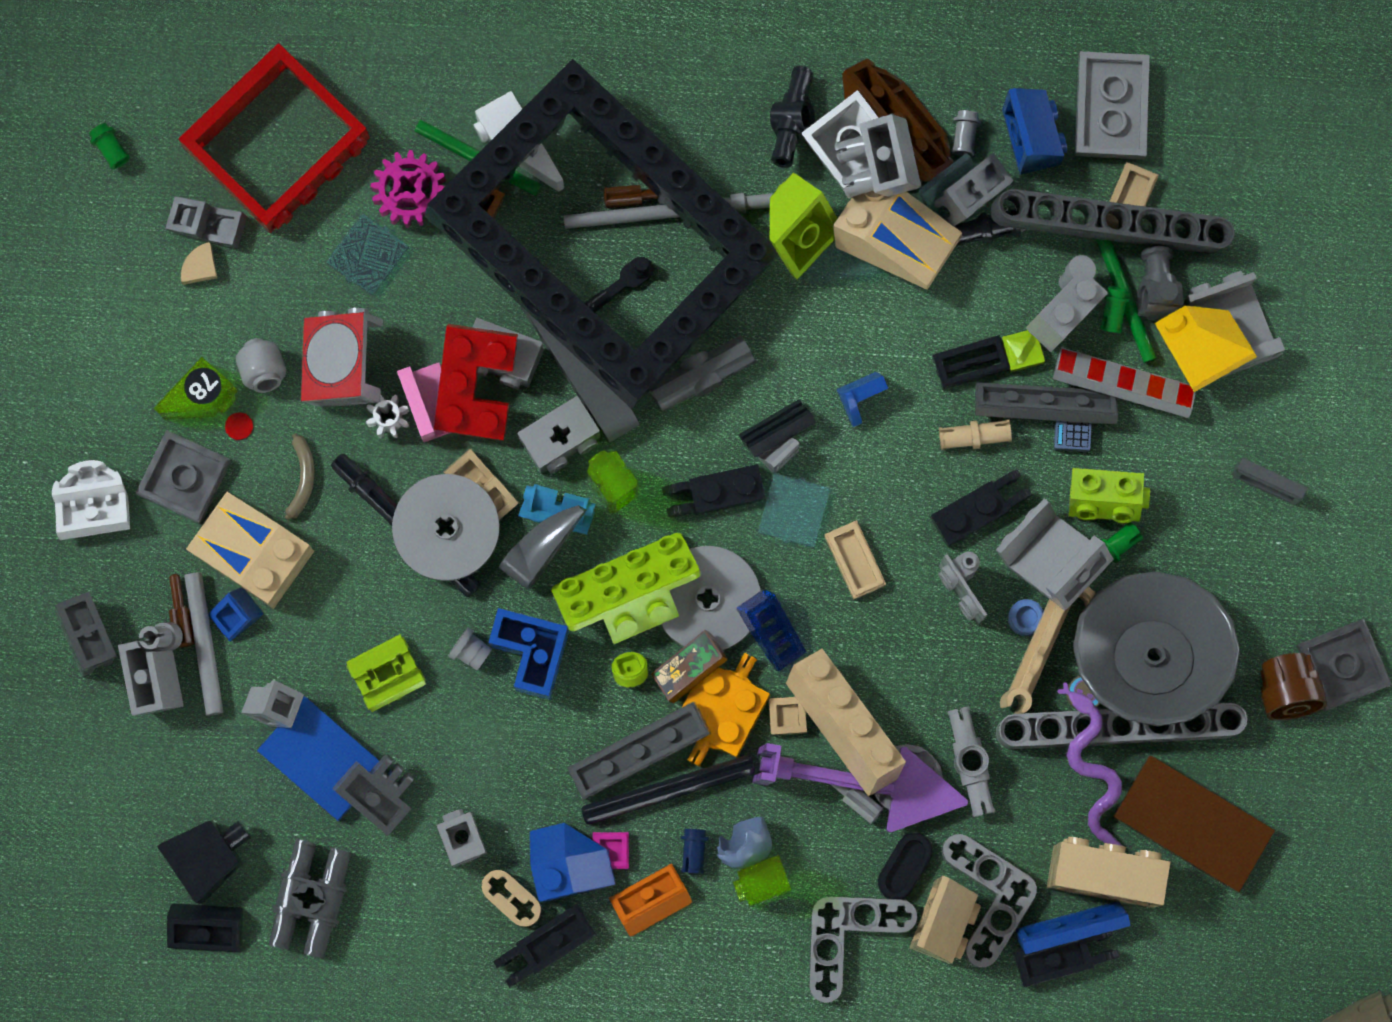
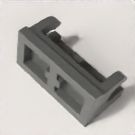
(974, 189)
(85, 633)

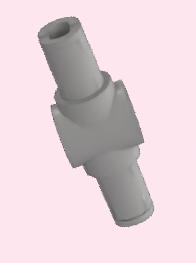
(974, 780)

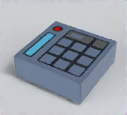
(1072, 436)

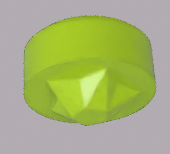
(630, 669)

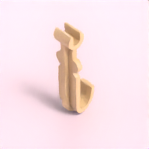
(1037, 654)

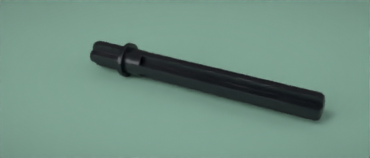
(370, 492)

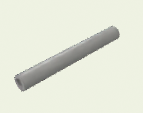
(203, 644)

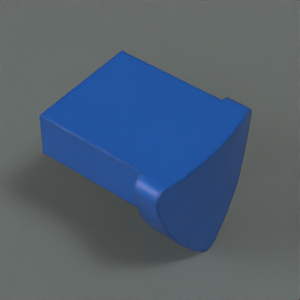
(858, 391)

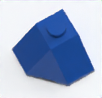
(567, 863)

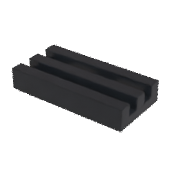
(975, 375)
(777, 428)

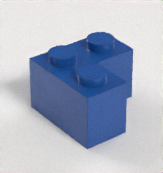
(538, 643)

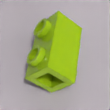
(1108, 495)

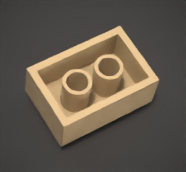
(1109, 872)

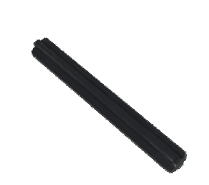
(668, 789)

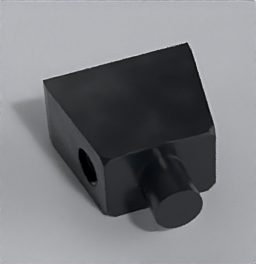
(205, 857)

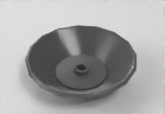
(1160, 617)

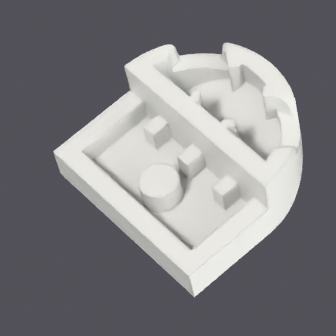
(90, 501)

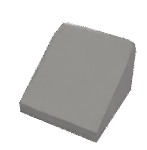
(779, 455)

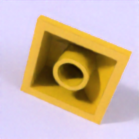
(1204, 343)

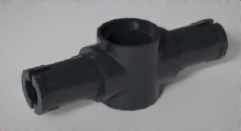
(792, 116)

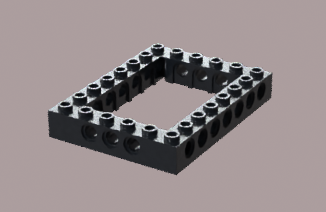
(461, 218)

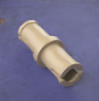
(975, 434)

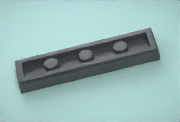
(1045, 403)
(639, 750)

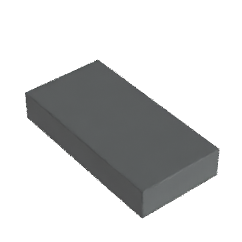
(1269, 481)

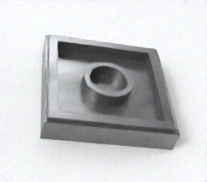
(183, 477)
(1346, 663)

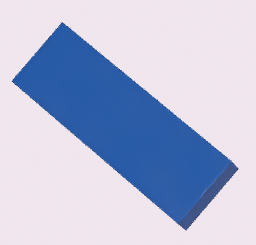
(1072, 927)

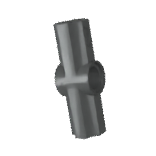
(702, 373)

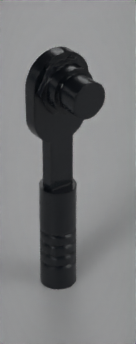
(631, 276)

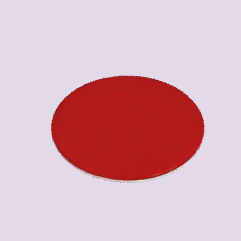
(238, 426)

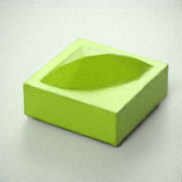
(1022, 351)

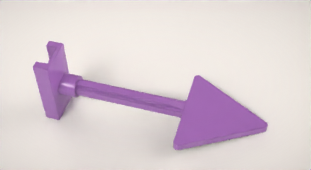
(914, 796)

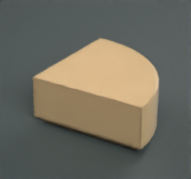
(199, 265)

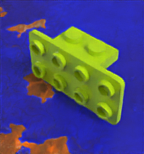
(629, 590)

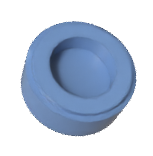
(1025, 617)

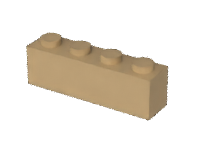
(845, 722)

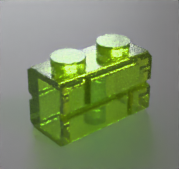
(612, 480)

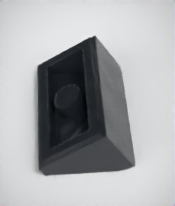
(204, 927)

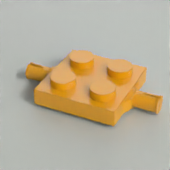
(729, 709)

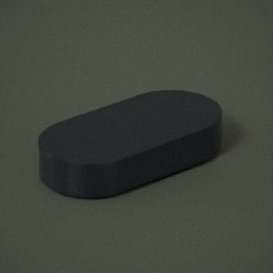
(904, 866)

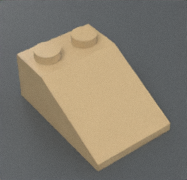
(945, 920)

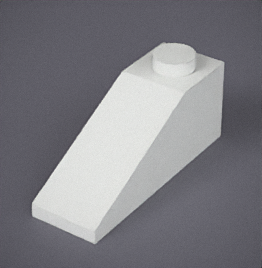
(495, 117)

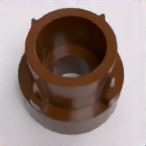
(1291, 687)

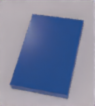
(316, 756)

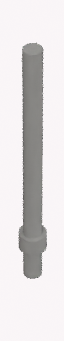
(737, 201)

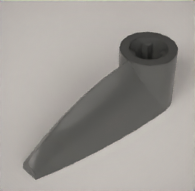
(537, 549)

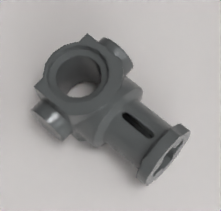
(1159, 290)

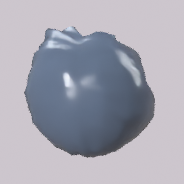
(748, 845)

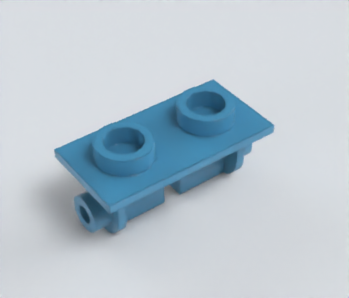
(541, 504)

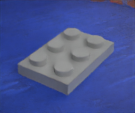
(1112, 105)

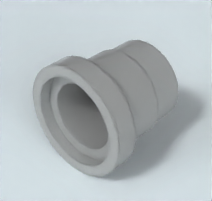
(470, 649)

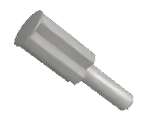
(860, 803)

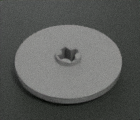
(417, 530)
(730, 582)

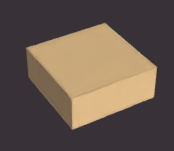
(786, 716)

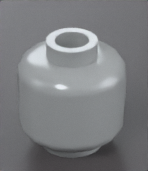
(261, 365)

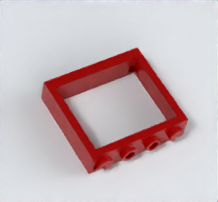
(236, 100)

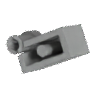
(1070, 306)
(152, 670)

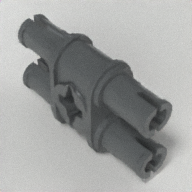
(322, 915)

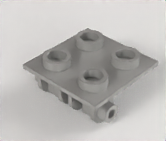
(955, 575)

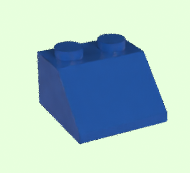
(1033, 130)

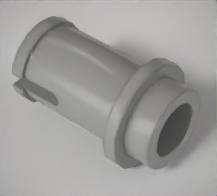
(965, 132)

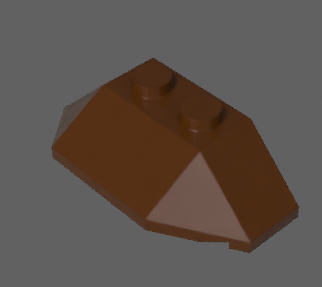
(891, 95)

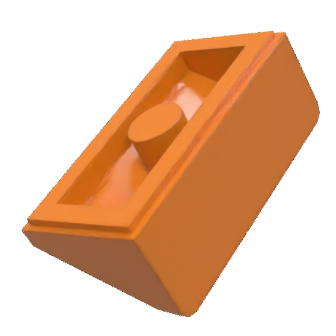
(650, 900)

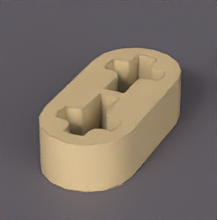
(518, 892)

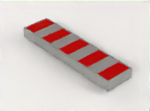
(1124, 382)

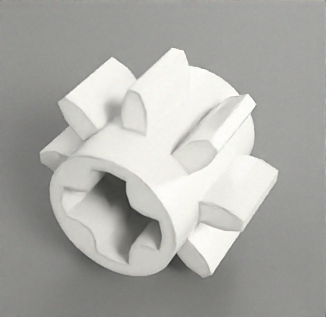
(391, 426)

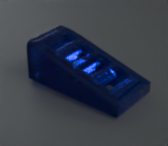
(774, 610)

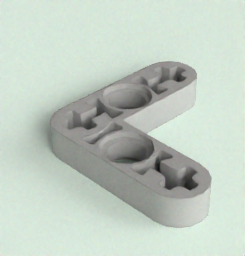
(999, 886)
(847, 922)

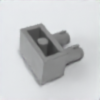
(889, 158)

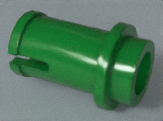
(109, 146)
(1114, 309)
(1122, 541)

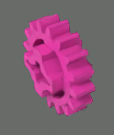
(397, 197)

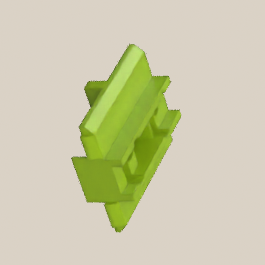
(386, 673)

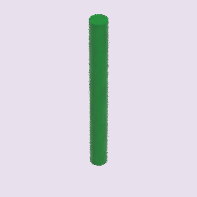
(468, 153)
(1131, 312)

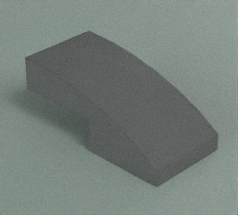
(205, 222)

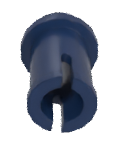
(693, 850)

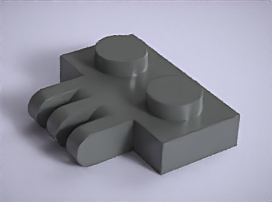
(376, 792)

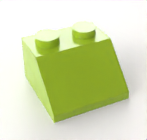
(800, 223)

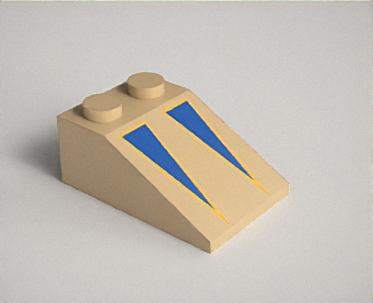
(896, 235)
(250, 549)

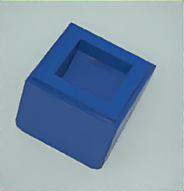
(235, 613)

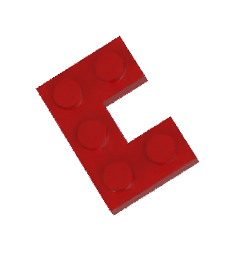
(456, 402)

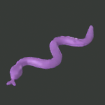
(1086, 706)

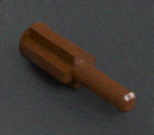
(626, 196)
(180, 615)

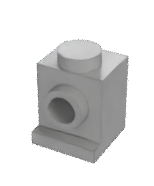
(273, 705)
(465, 852)

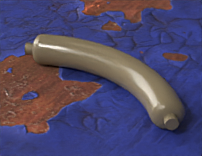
(306, 477)

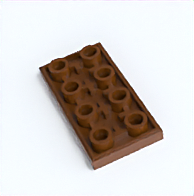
(1193, 824)

